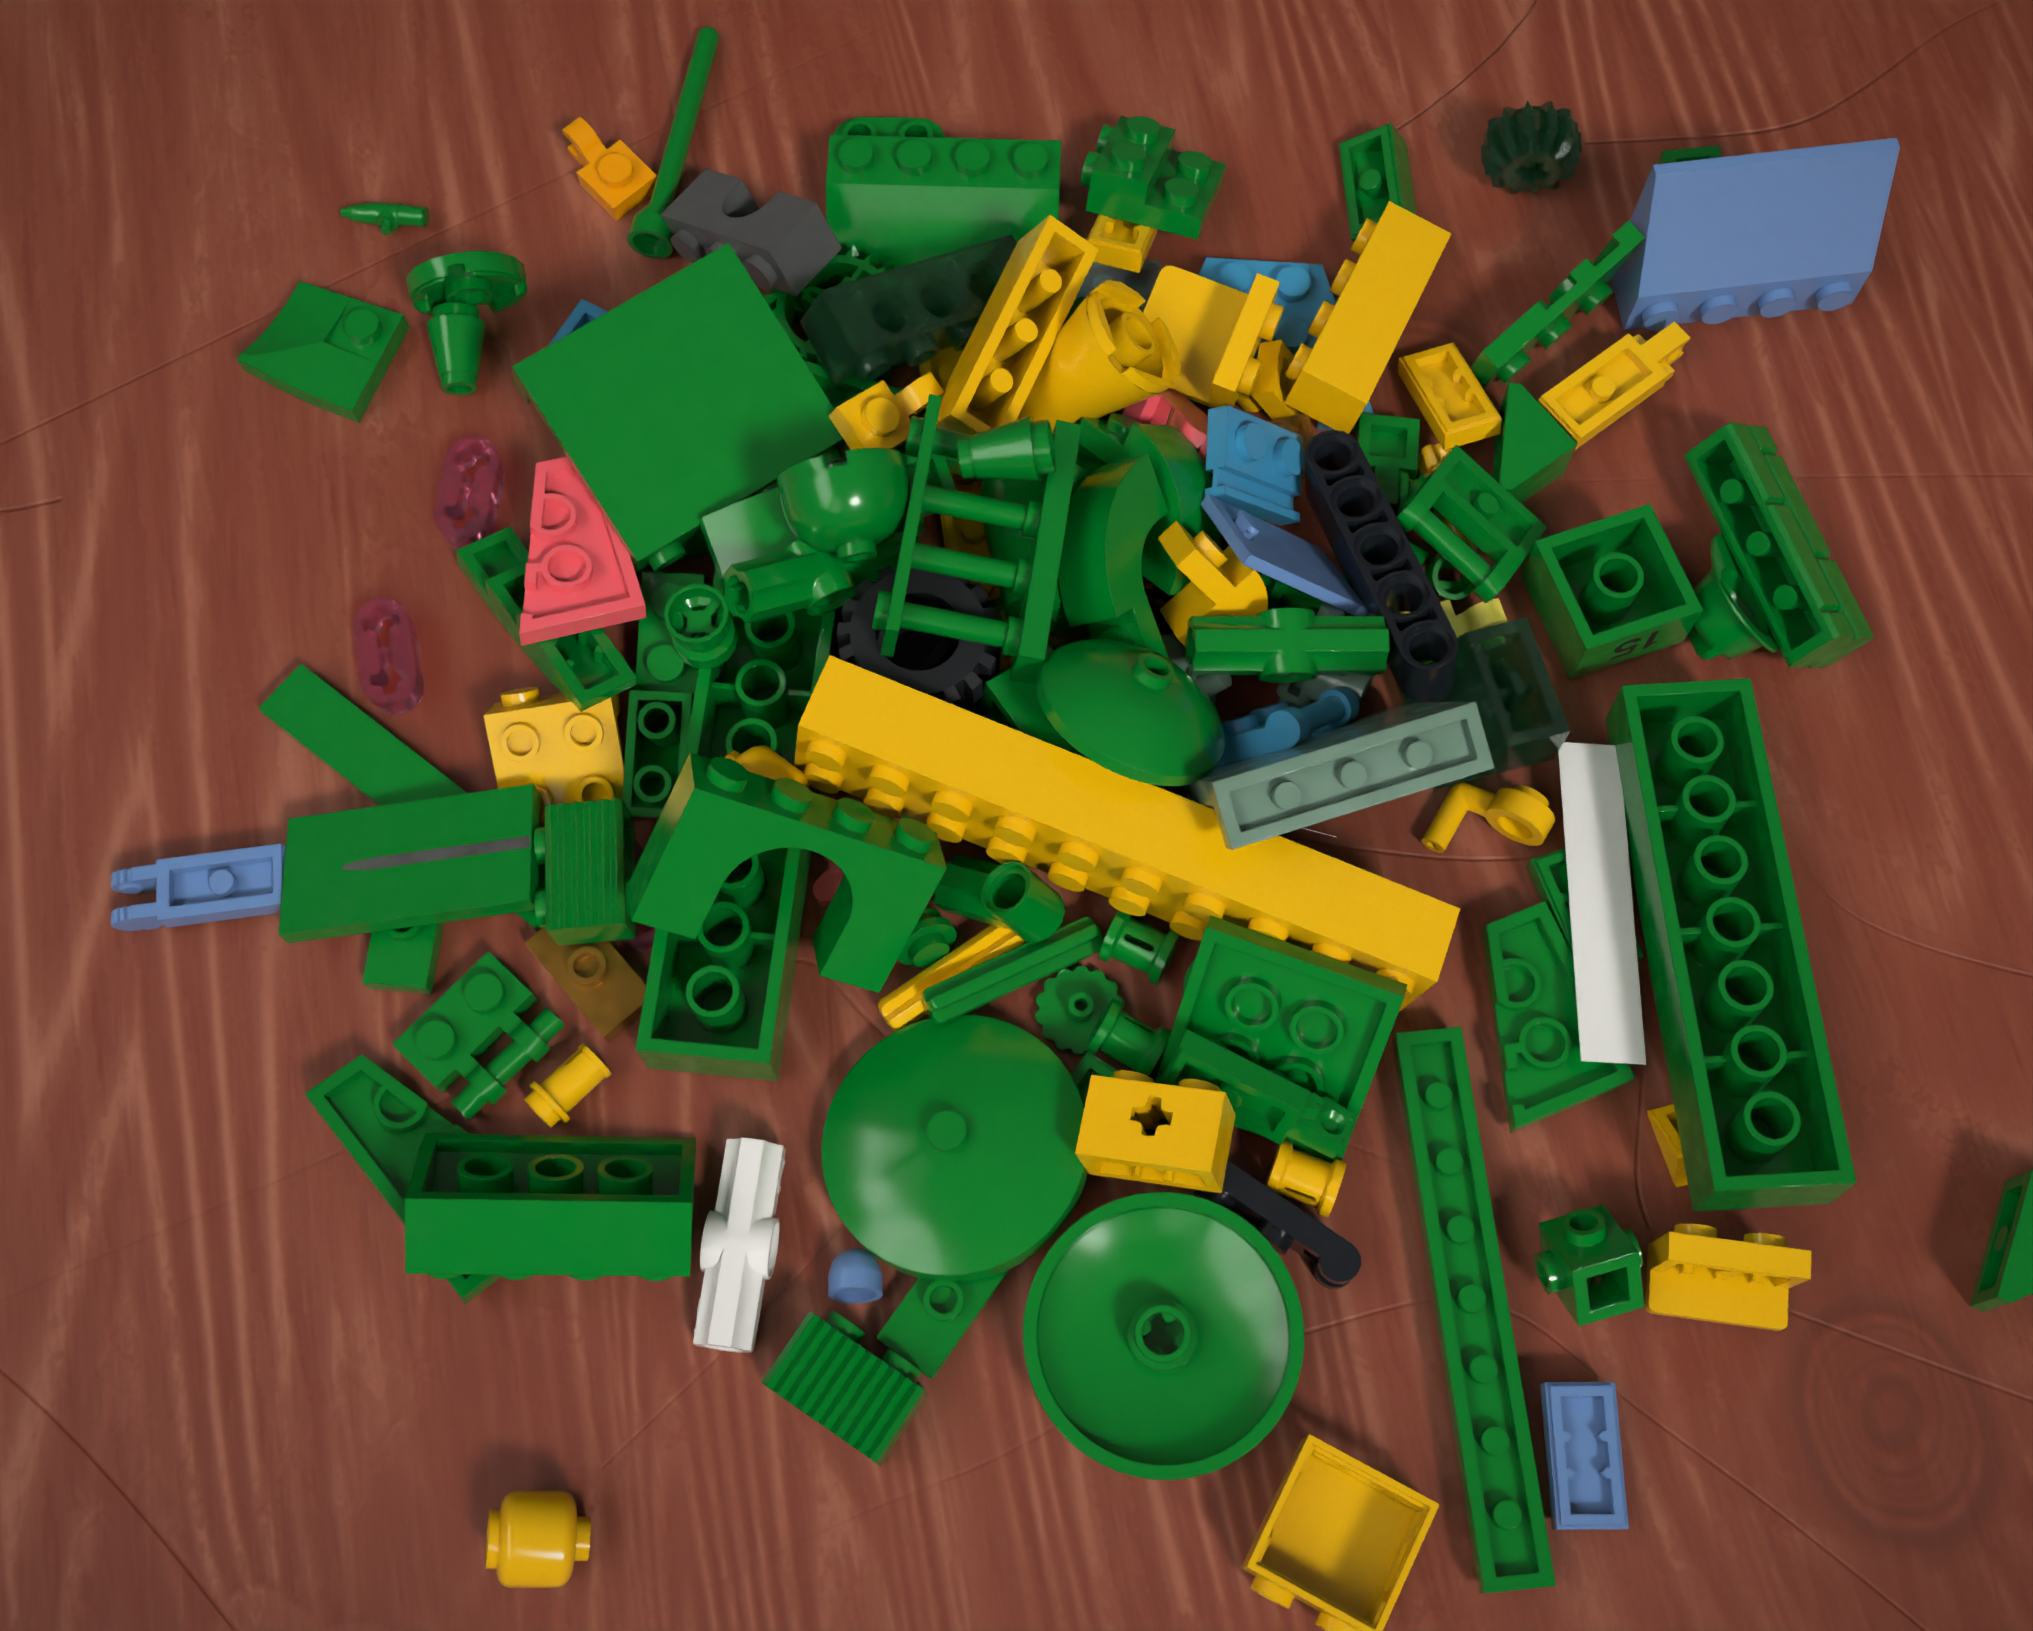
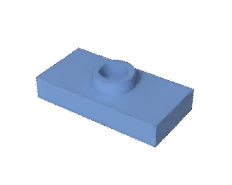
(1583, 1456)

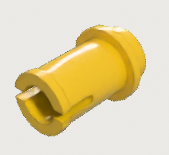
(566, 1086)

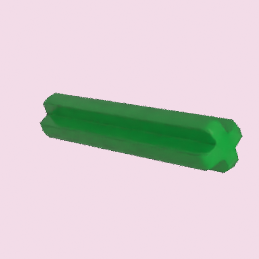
(1012, 971)

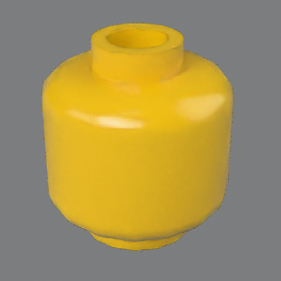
(536, 1539)

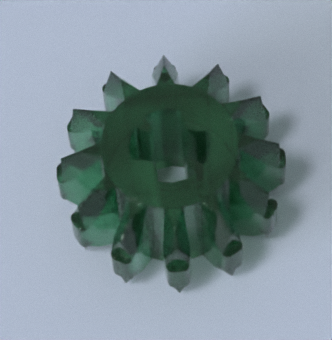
(1531, 148)

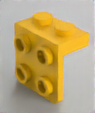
(1214, 332)
(556, 746)

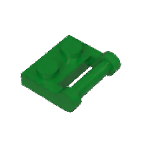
(1481, 512)

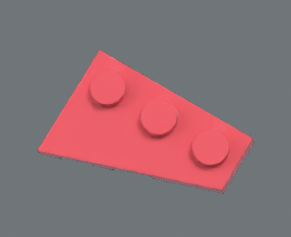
(576, 562)

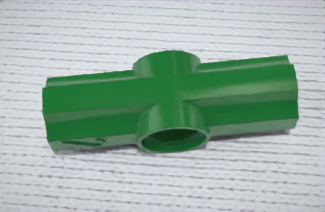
(800, 580)
(1287, 645)

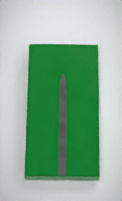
(410, 864)

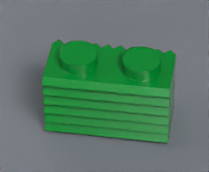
(587, 872)
(846, 1386)

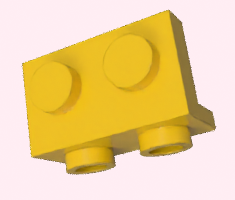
(1723, 1279)

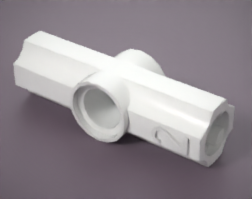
(739, 1245)

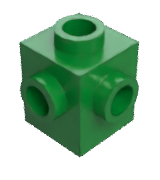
(1590, 1264)

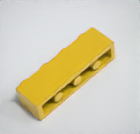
(1367, 319)
(1016, 329)

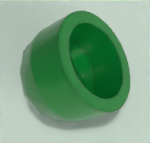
(1446, 588)

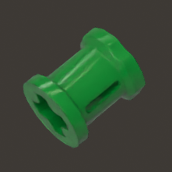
(1150, 962)
(1127, 1039)

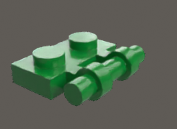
(467, 1023)

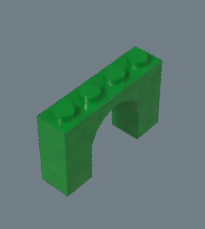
(729, 814)

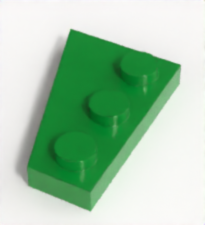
(1546, 324)
(1538, 1020)

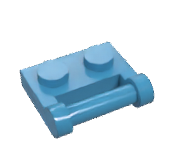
(1283, 727)

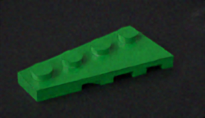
(383, 1131)

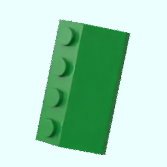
(936, 193)
(551, 1206)

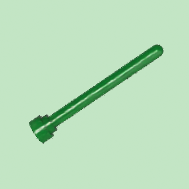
(648, 230)

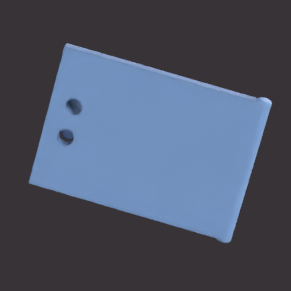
(1282, 556)

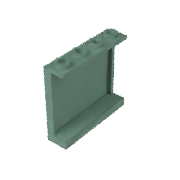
(1344, 770)

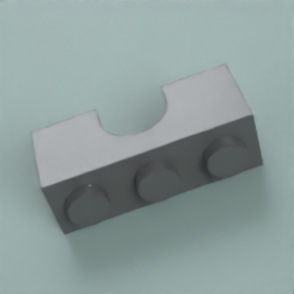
(777, 244)

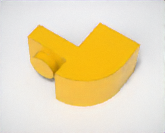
(1217, 583)

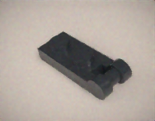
(1288, 1227)

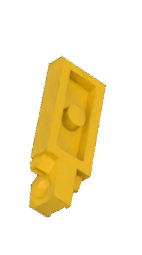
(1614, 382)

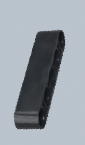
(1342, 487)

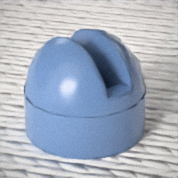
(855, 1277)

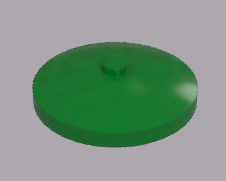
(955, 1148)
(1163, 1336)

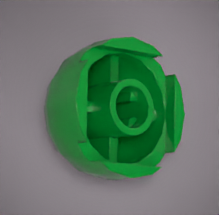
(846, 503)

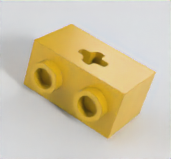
(1183, 1154)

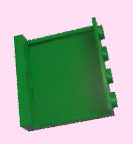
(680, 404)

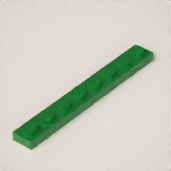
(1472, 1314)

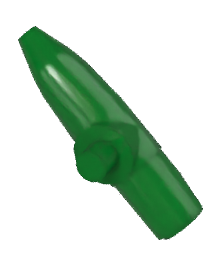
(387, 215)

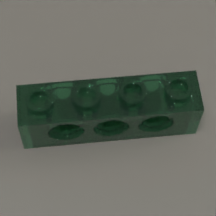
(904, 311)

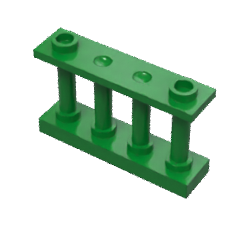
(1030, 578)

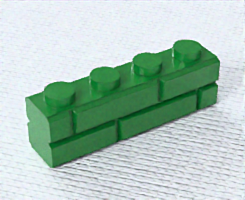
(1778, 546)

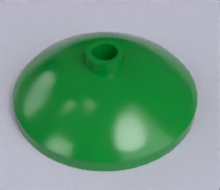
(1131, 711)

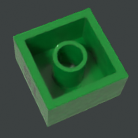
(1610, 591)

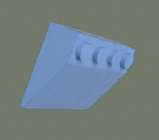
(1756, 234)

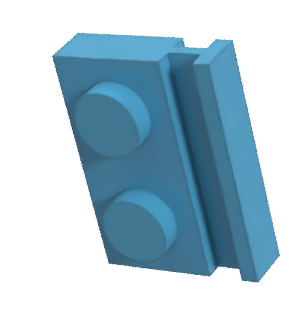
(1254, 464)

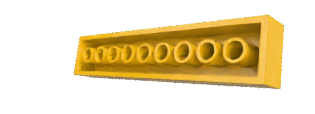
(1104, 830)

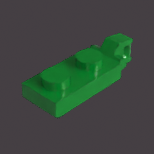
(1262, 1097)

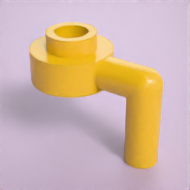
(1515, 813)

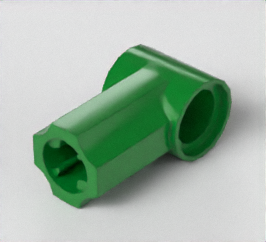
(1001, 896)

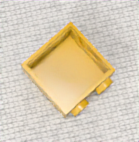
(1338, 1539)

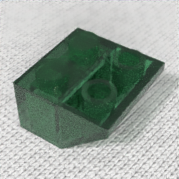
(1513, 695)

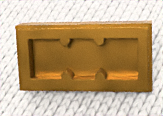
(594, 980)

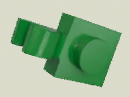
(1390, 447)

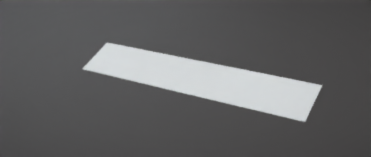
(1601, 905)

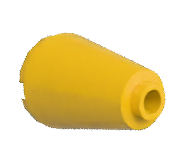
(1103, 359)

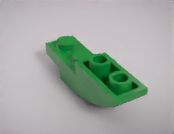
(759, 527)
(659, 704)

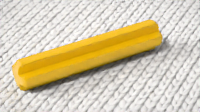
(906, 1002)

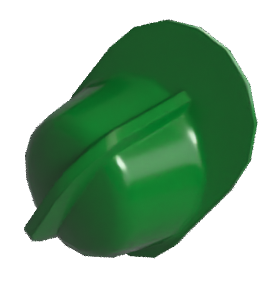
(1731, 616)

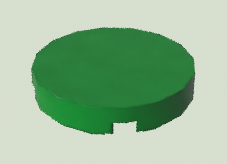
(468, 278)

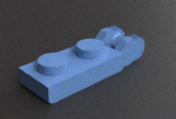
(202, 888)

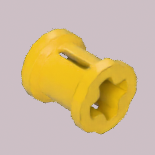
(1306, 1178)

